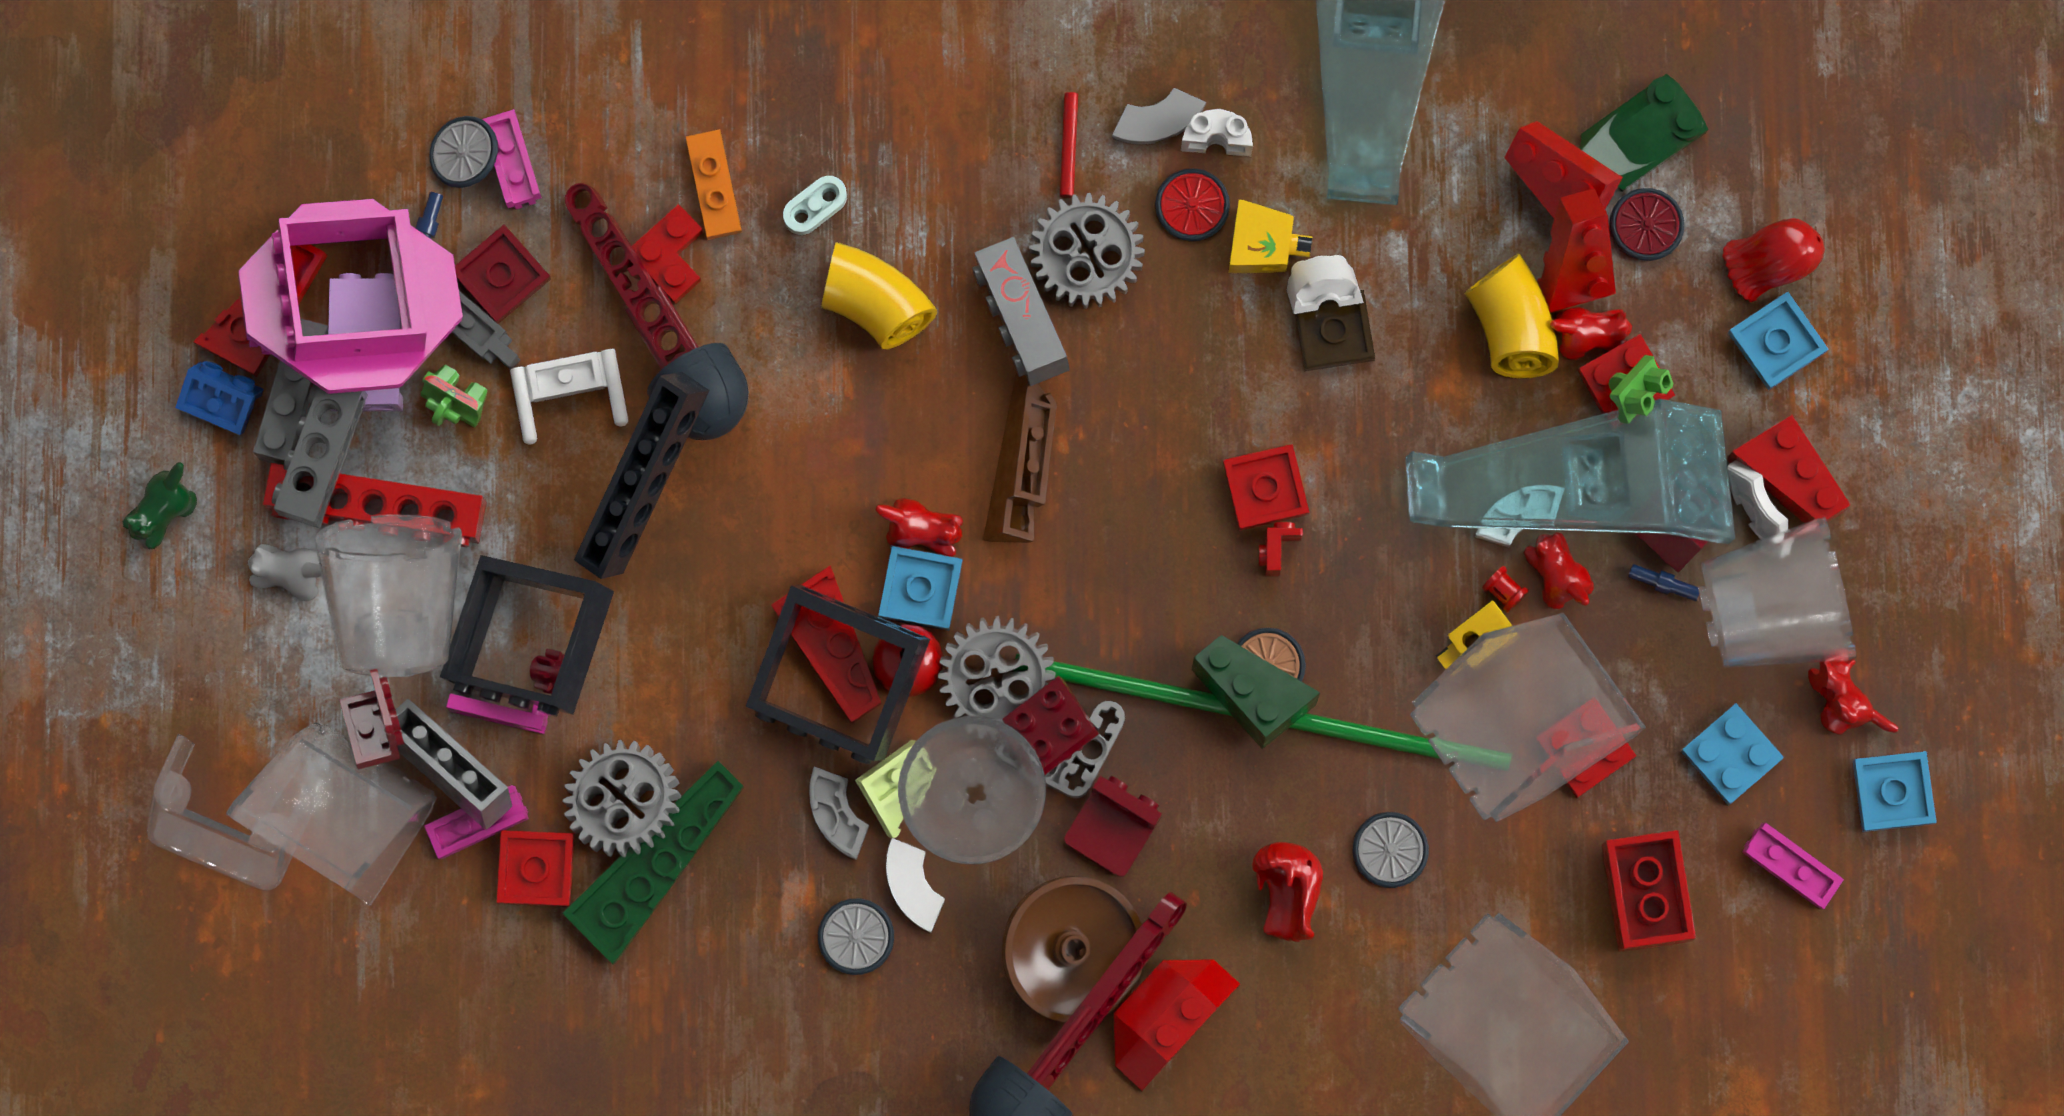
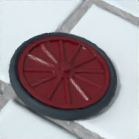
(1647, 224)

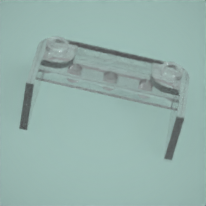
(204, 840)

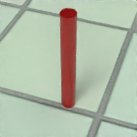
(1069, 144)

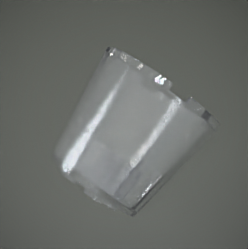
(390, 592)
(1778, 601)
(963, 756)

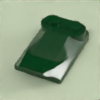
(1645, 131)

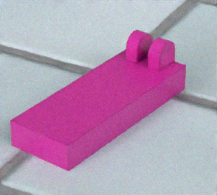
(513, 161)
(499, 714)
(460, 830)
(1792, 865)

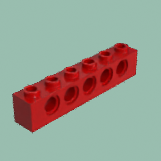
(467, 507)

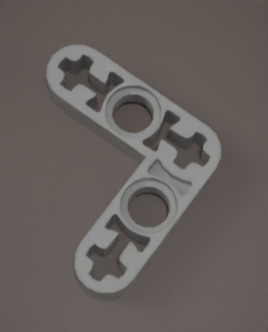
(1056, 778)

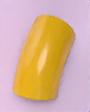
(876, 297)
(1515, 321)

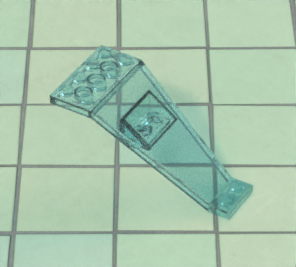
(1371, 87)
(1644, 475)

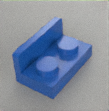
(218, 396)

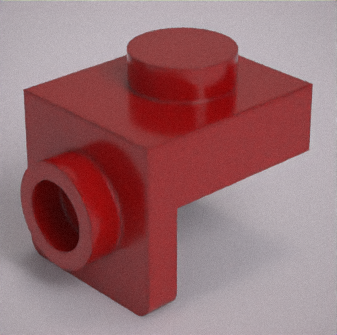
(1270, 553)

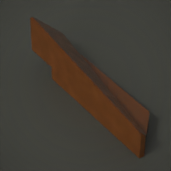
(1022, 464)

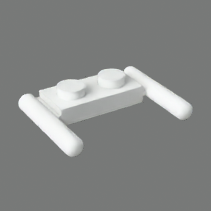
(566, 378)

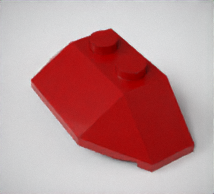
(1167, 1014)

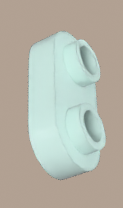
(812, 203)

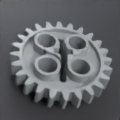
(1115, 237)
(987, 644)
(599, 822)

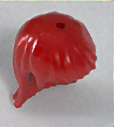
(1773, 257)
(1294, 888)

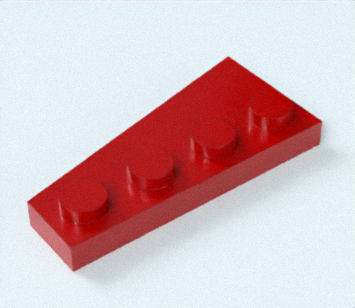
(228, 335)
(834, 651)

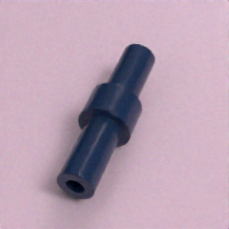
(427, 223)
(1664, 582)

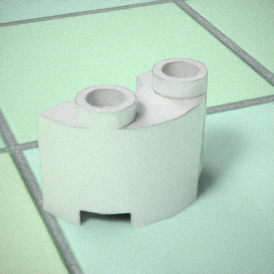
(1220, 128)
(1322, 280)

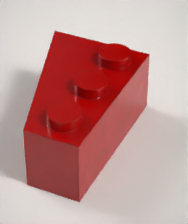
(1793, 472)

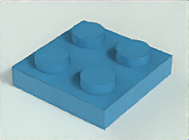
(1778, 340)
(920, 588)
(1732, 754)
(1894, 791)

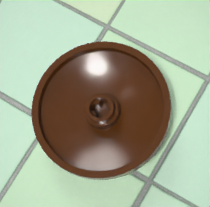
(1064, 942)

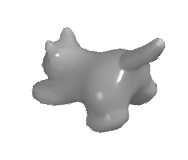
(291, 570)

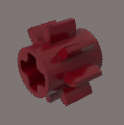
(546, 669)

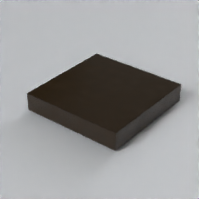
(1335, 335)

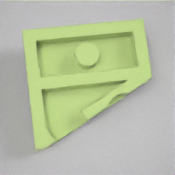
(881, 789)

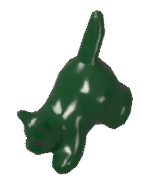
(163, 501)

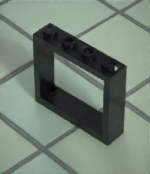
(476, 619)
(913, 643)

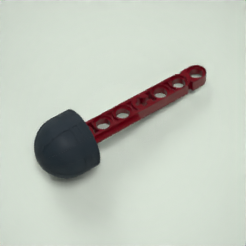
(708, 365)
(1012, 1092)

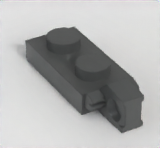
(484, 335)

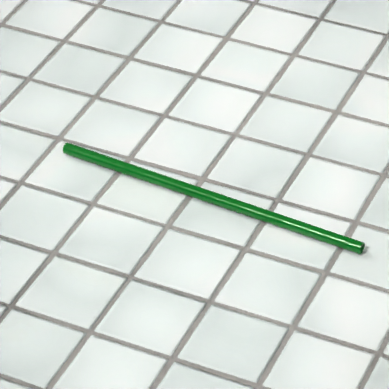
(1209, 702)

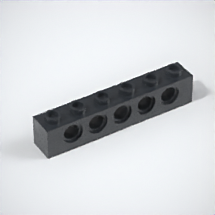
(641, 474)

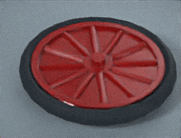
(1192, 204)

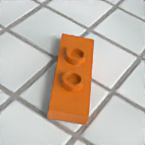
(713, 184)

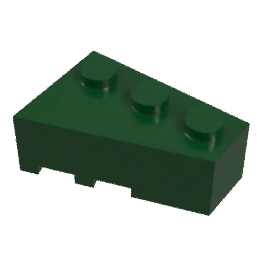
(1253, 690)

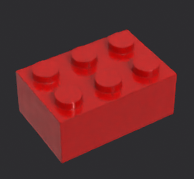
(1648, 891)

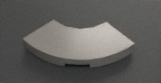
(1158, 121)
(833, 813)

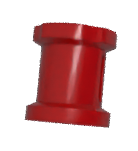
(1505, 589)

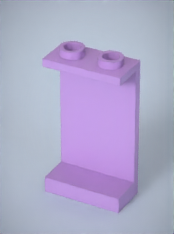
(365, 307)

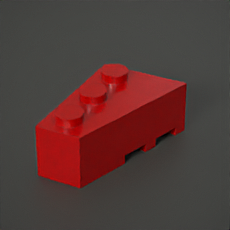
(1557, 167)
(1579, 254)

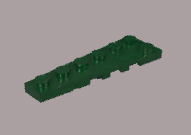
(634, 885)

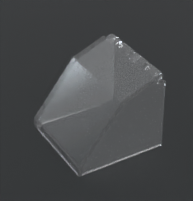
(1524, 714)
(332, 814)
(1513, 1022)

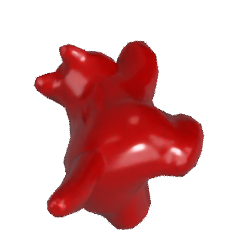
(1590, 330)
(916, 525)
(1561, 573)
(1846, 704)

